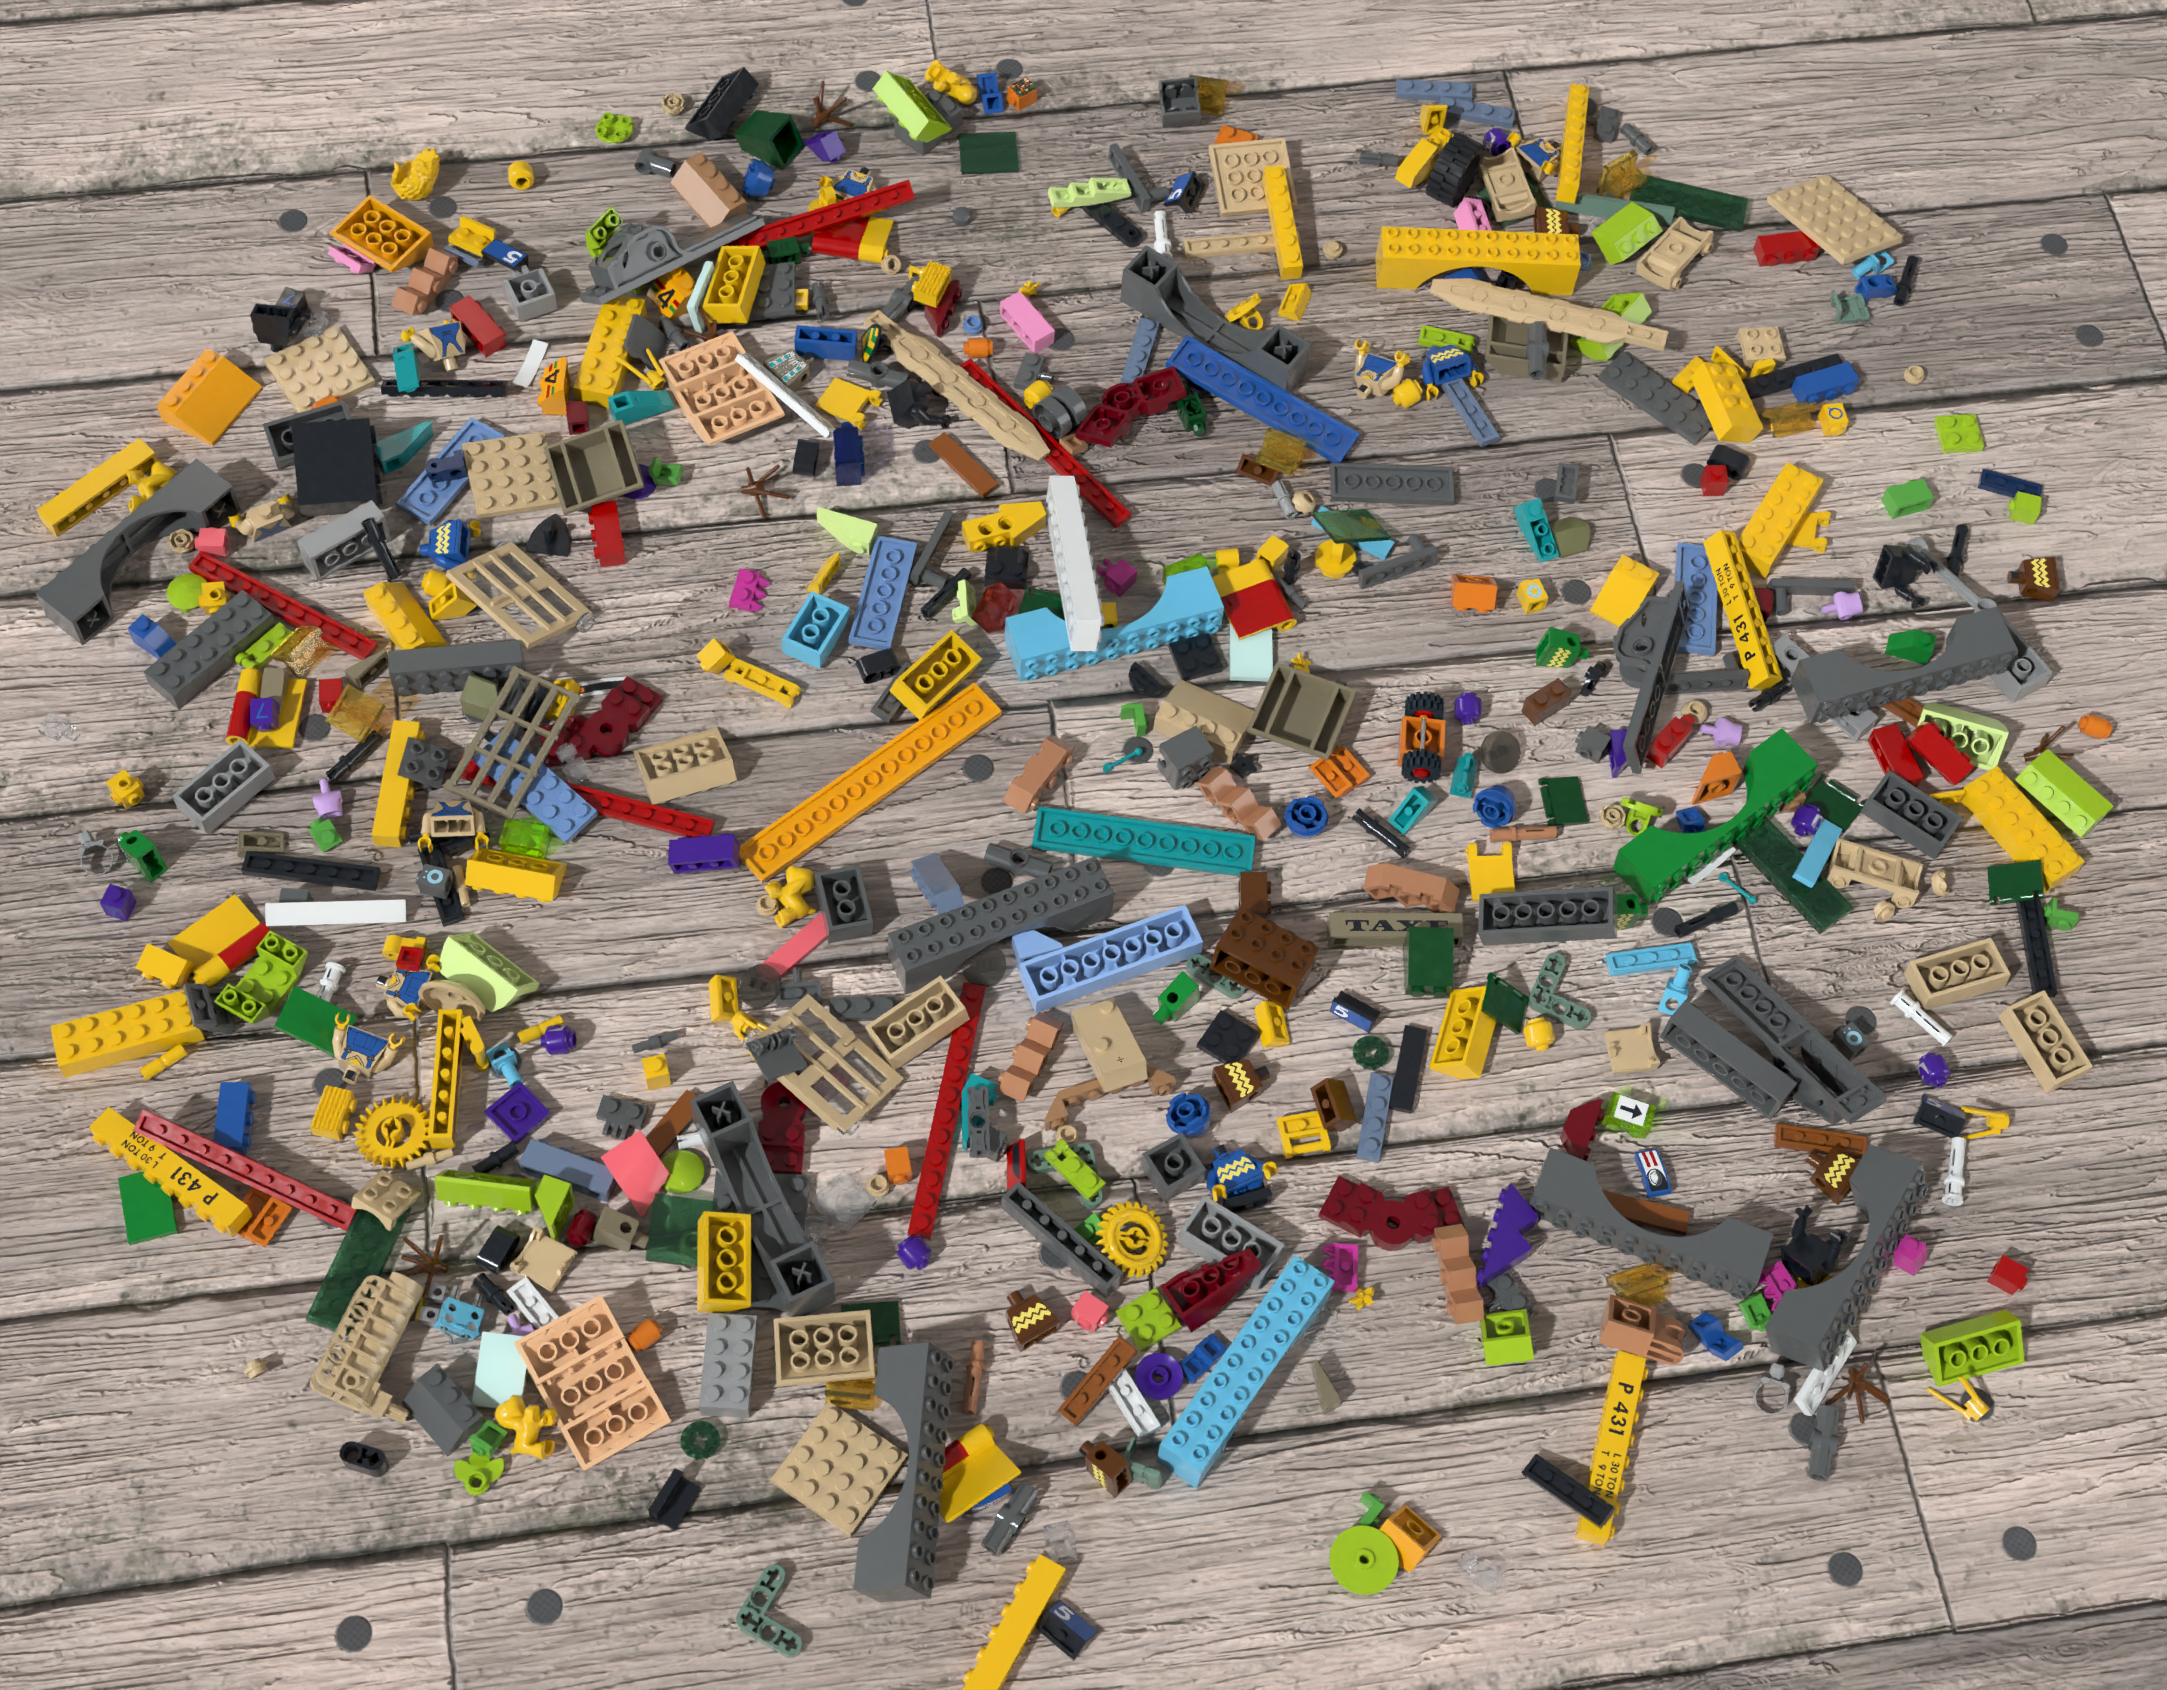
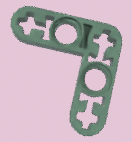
(1223, 985)
(1549, 999)
(1076, 1148)
(759, 1611)

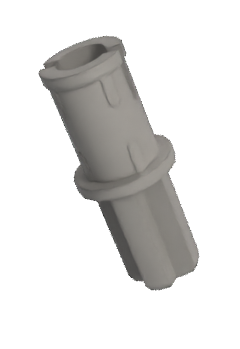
(1284, 500)

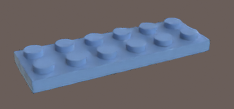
(430, 499)
(1701, 588)
(883, 593)
(546, 797)

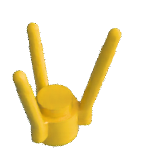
(653, 379)
(745, 1024)
(1994, 1119)
(1975, 1406)

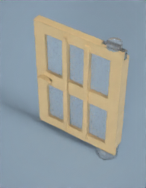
(520, 595)
(842, 1072)

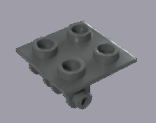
(424, 763)
(777, 1054)

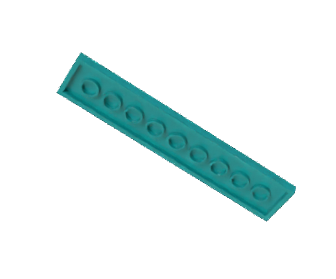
(1143, 841)

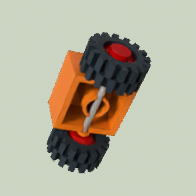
(1422, 738)

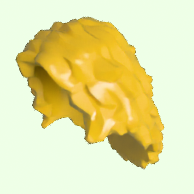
(416, 177)

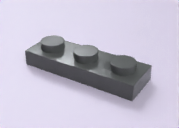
(888, 704)
(860, 1008)

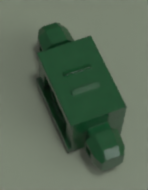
(786, 250)
(1192, 422)

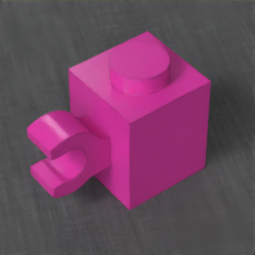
(1118, 576)
(1910, 1254)

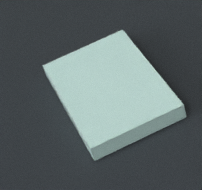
(698, 296)
(1251, 657)
(498, 1371)

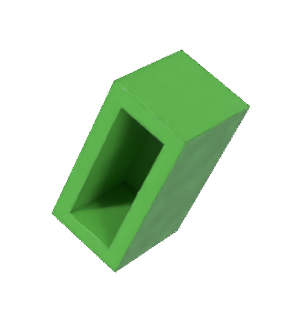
(1907, 498)

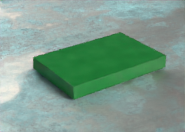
(311, 1019)
(146, 1209)

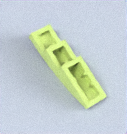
(1095, 192)

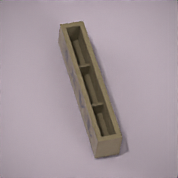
(1386, 928)

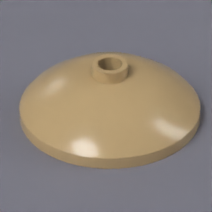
(452, 995)

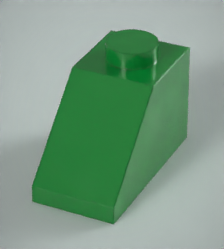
(1911, 645)

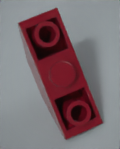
(939, 317)
(1580, 1128)

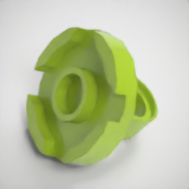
(1641, 812)

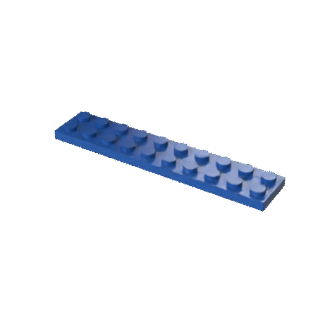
(1262, 399)

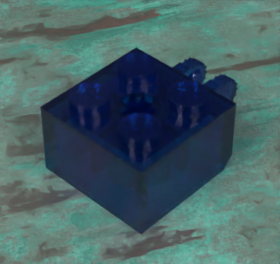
(848, 455)

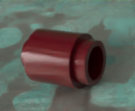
(582, 1228)

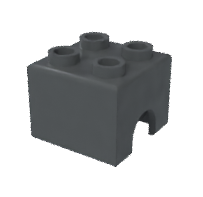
(1179, 102)
(1185, 758)

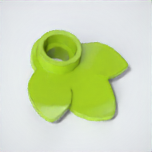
(478, 1469)

